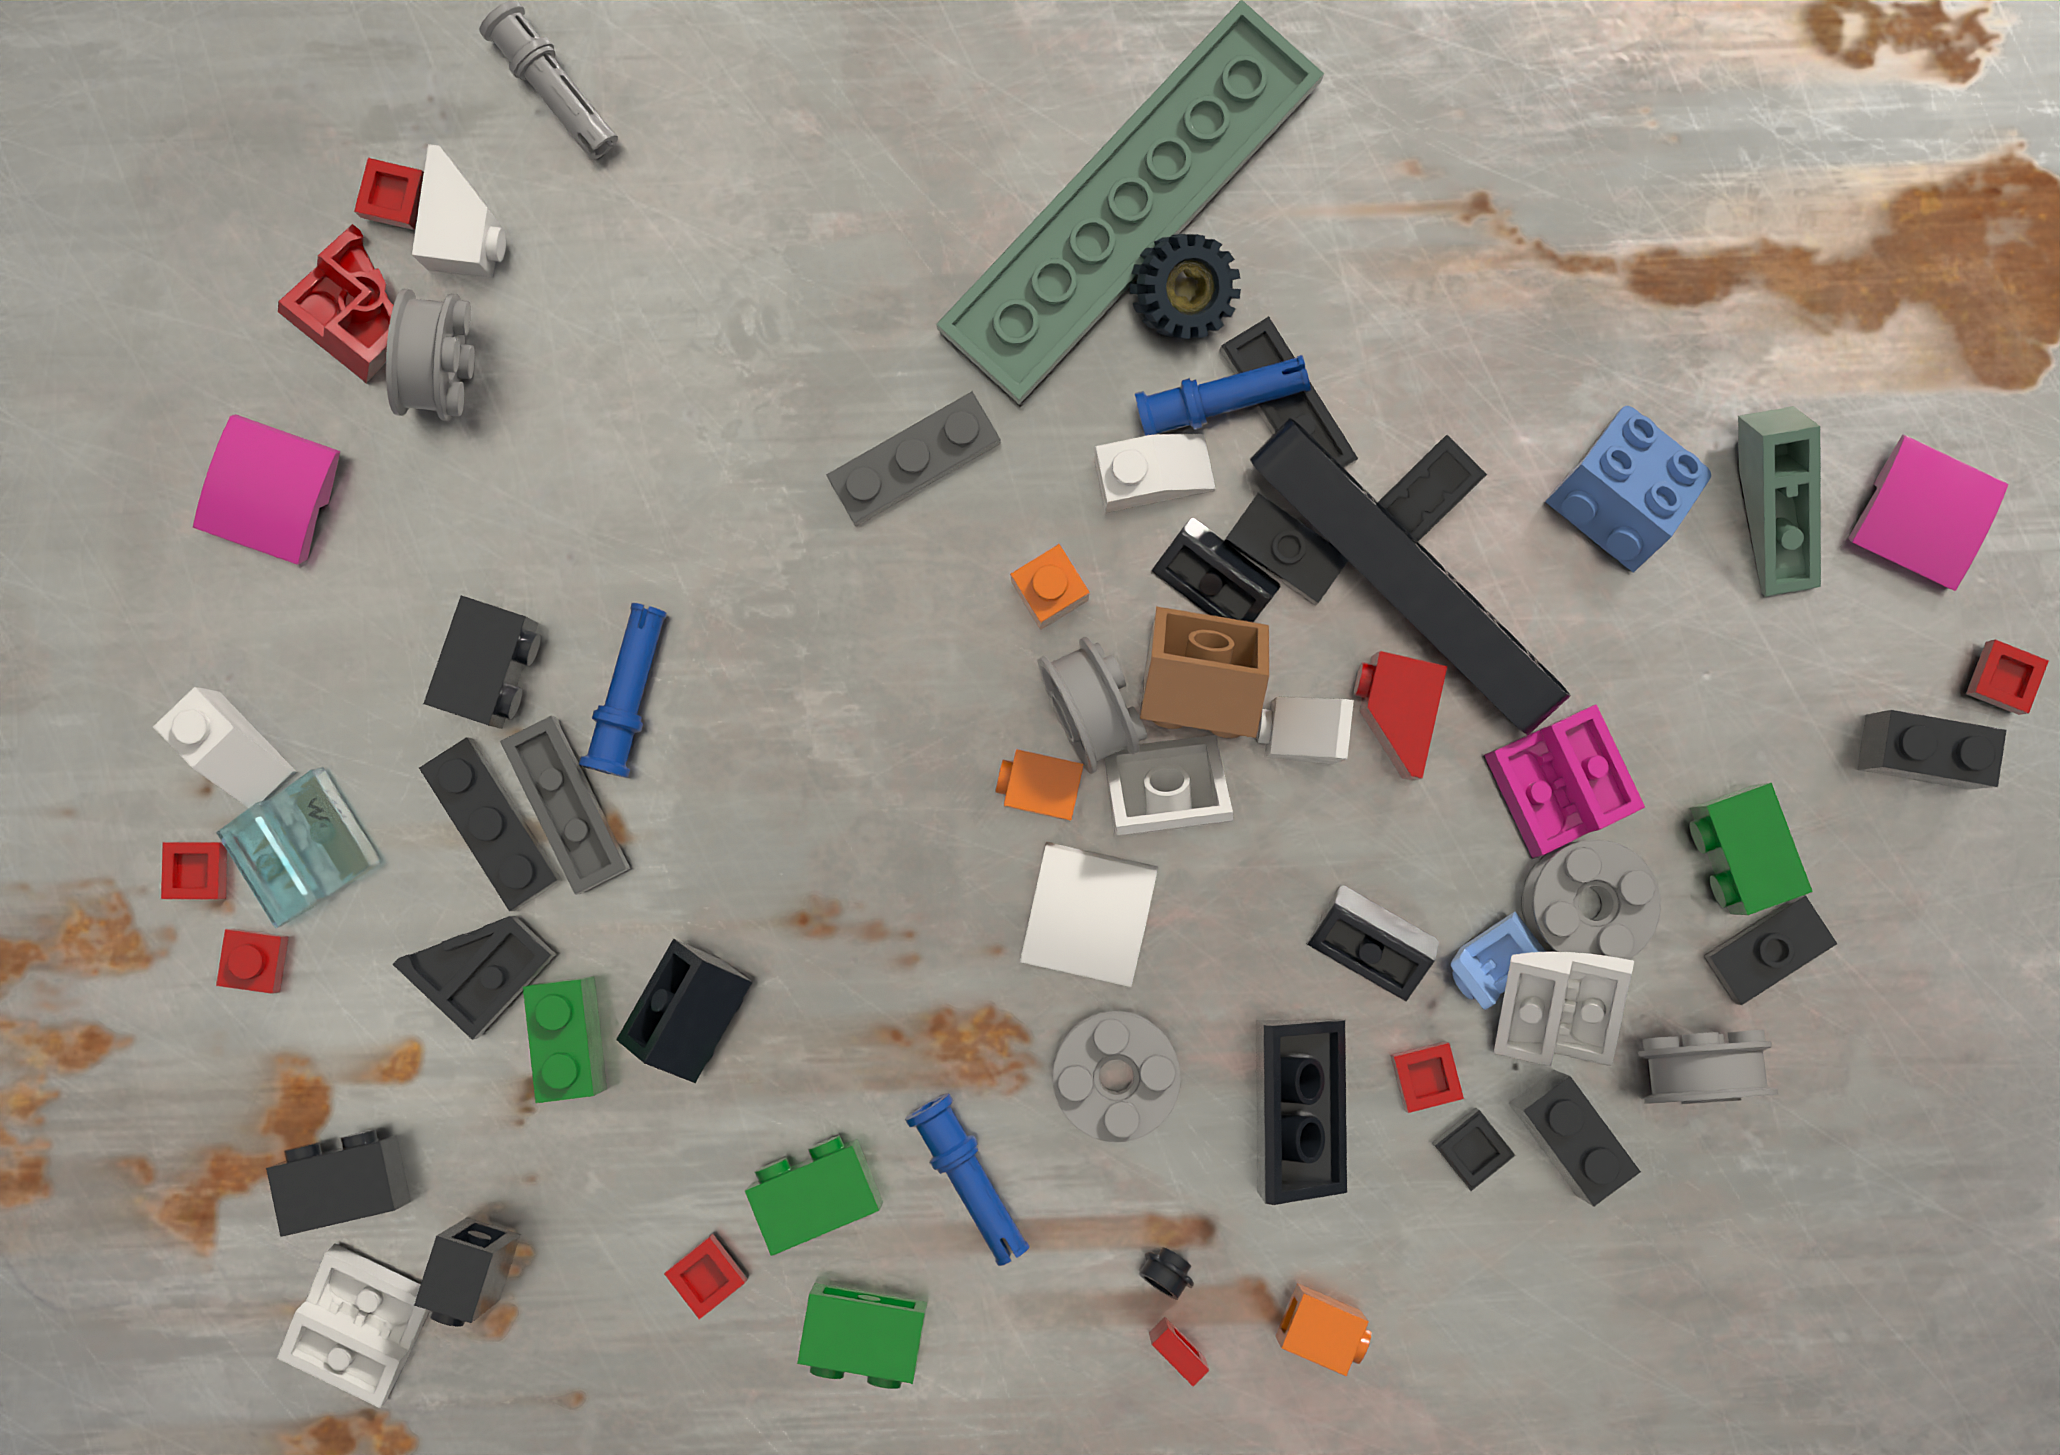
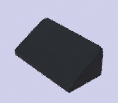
(1215, 575)
(1374, 943)

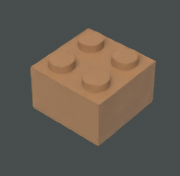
(1206, 673)

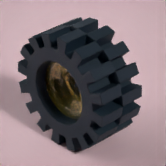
(1174, 313)

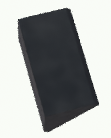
(1301, 1109)

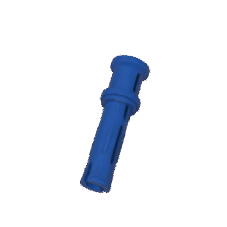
(1194, 403)
(618, 717)
(955, 1154)

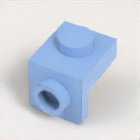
(1484, 961)

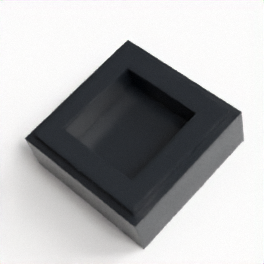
(1473, 1149)

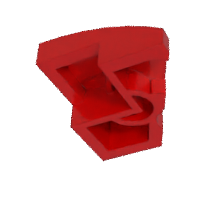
(343, 306)

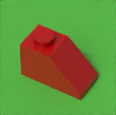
(1401, 707)

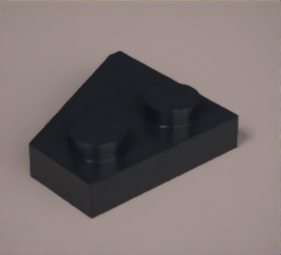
(477, 972)

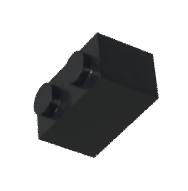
(483, 663)
(1932, 749)
(684, 1011)
(1574, 1137)
(338, 1184)
(466, 1271)

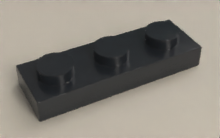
(490, 824)

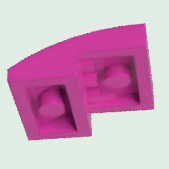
(266, 489)
(1929, 512)
(1564, 781)

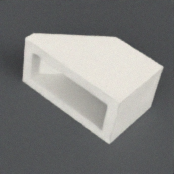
(453, 223)
(1152, 469)
(1306, 729)
(224, 746)

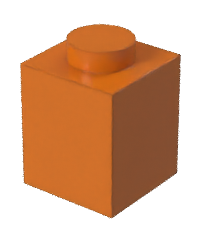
(1050, 586)
(1040, 784)
(1323, 1330)

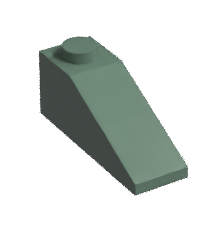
(1782, 497)

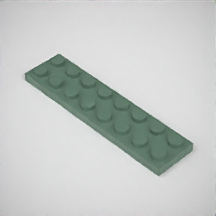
(1126, 197)

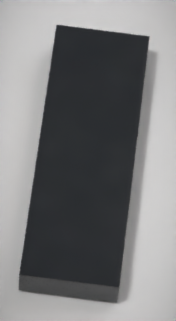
(1264, 346)

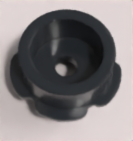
(1167, 1272)

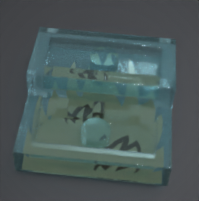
(298, 847)

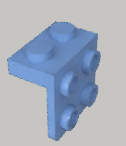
(1631, 488)

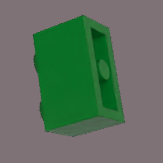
(1749, 850)
(564, 1039)
(813, 1195)
(862, 1335)

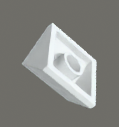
(1168, 786)

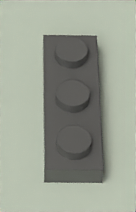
(913, 458)
(565, 805)

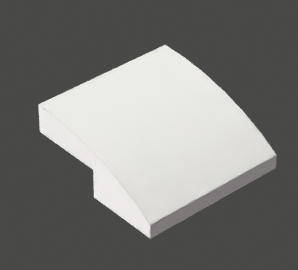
(1089, 914)
(1563, 1006)
(355, 1326)

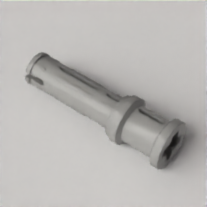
(534, 60)

